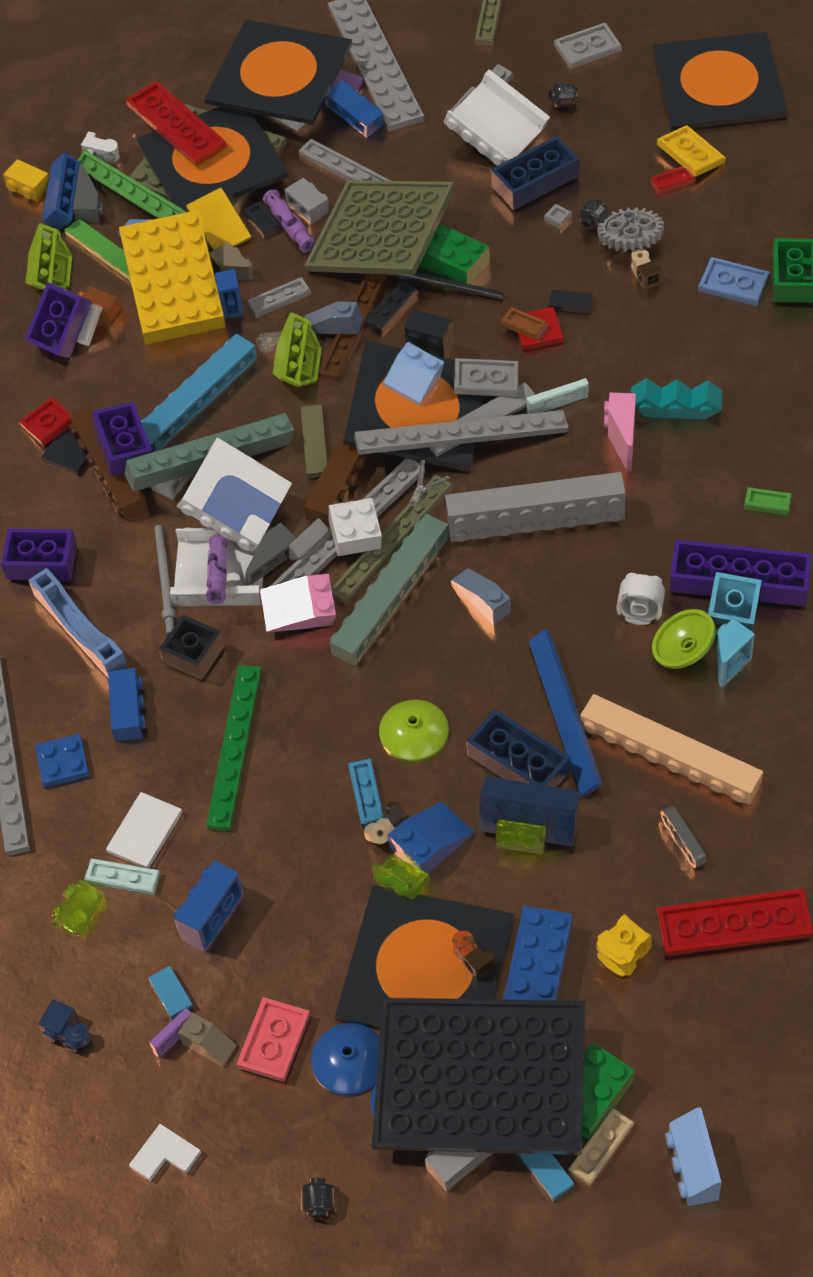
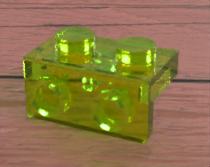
(520, 836)
(400, 876)
(77, 907)

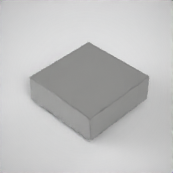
(557, 216)

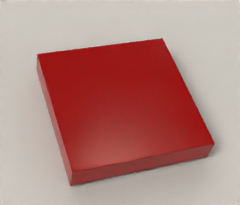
(550, 336)
(46, 421)

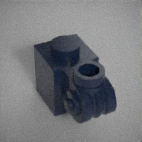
(59, 1025)

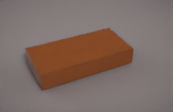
(524, 323)

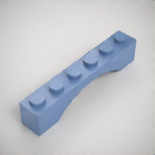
(93, 642)

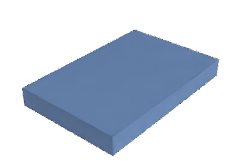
(734, 281)

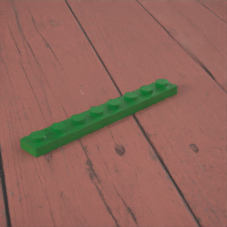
(234, 748)

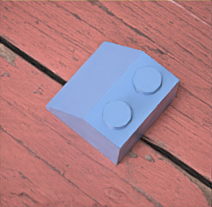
(414, 373)

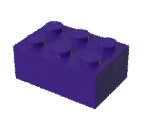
(58, 320)
(120, 435)
(33, 550)

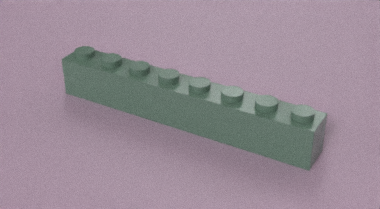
(189, 456)
(389, 589)

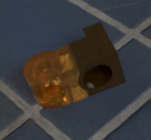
(471, 956)

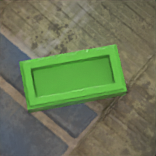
(767, 501)

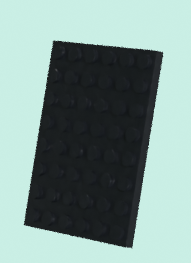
(480, 1076)

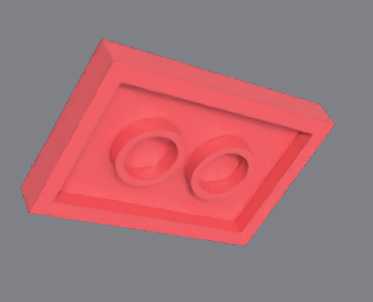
(273, 1039)

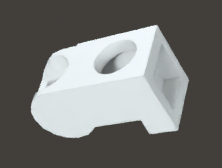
(103, 149)

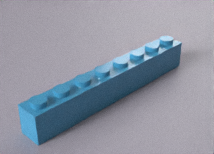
(198, 391)

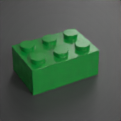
(455, 256)
(792, 270)
(604, 1086)

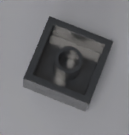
(430, 333)
(192, 647)

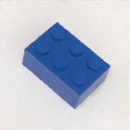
(209, 905)

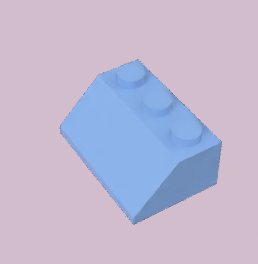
(694, 1158)

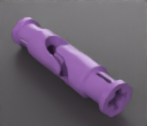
(289, 221)
(217, 569)

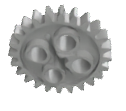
(631, 229)

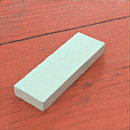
(558, 397)
(122, 876)

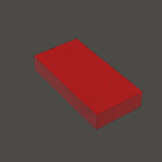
(672, 180)

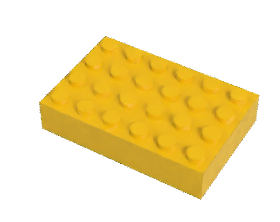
(172, 277)

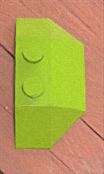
(48, 259)
(297, 352)

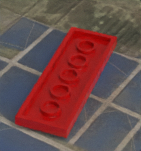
(176, 123)
(734, 922)

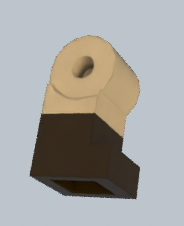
(644, 270)
(378, 831)

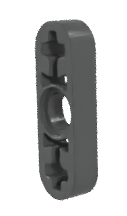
(683, 837)

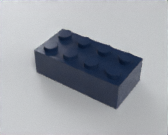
(535, 172)
(517, 752)
(530, 804)

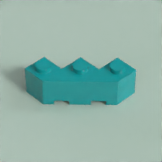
(677, 400)

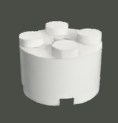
(641, 598)

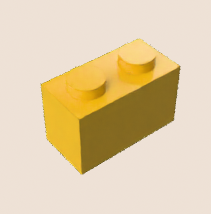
(26, 180)

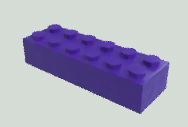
(782, 572)

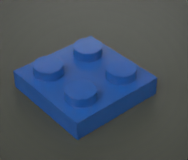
(62, 760)

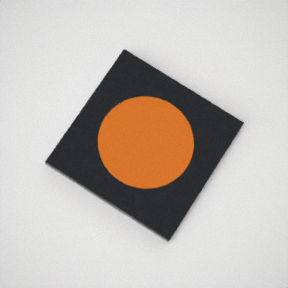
(278, 72)
(719, 81)
(238, 169)
(382, 408)
(410, 953)

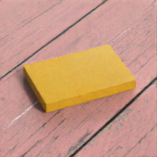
(691, 150)
(219, 220)

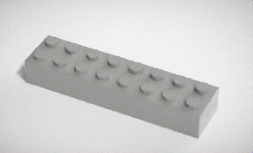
(535, 507)

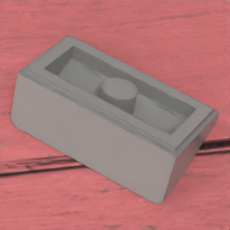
(307, 539)

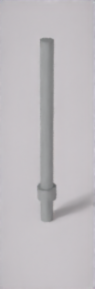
(168, 613)

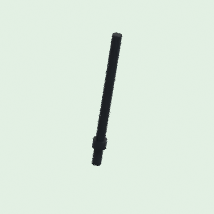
(453, 285)

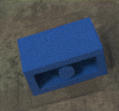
(229, 293)

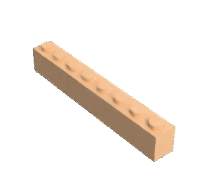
(671, 749)

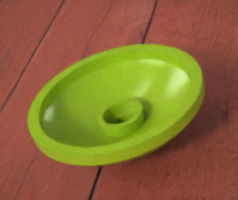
(684, 639)
(417, 740)

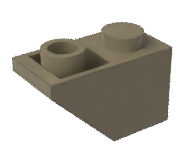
(230, 258)

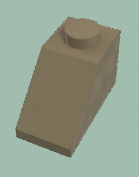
(206, 1040)

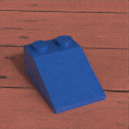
(429, 837)

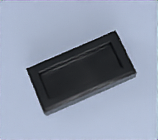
(262, 219)
(570, 301)

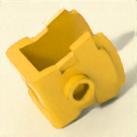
(623, 946)

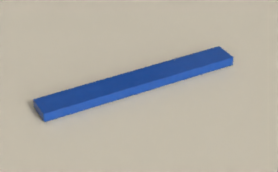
(565, 713)

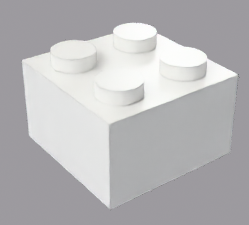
(355, 527)

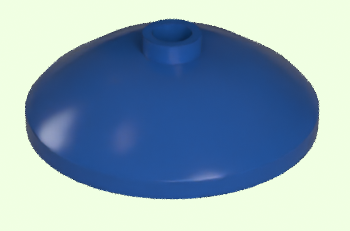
(346, 1073)

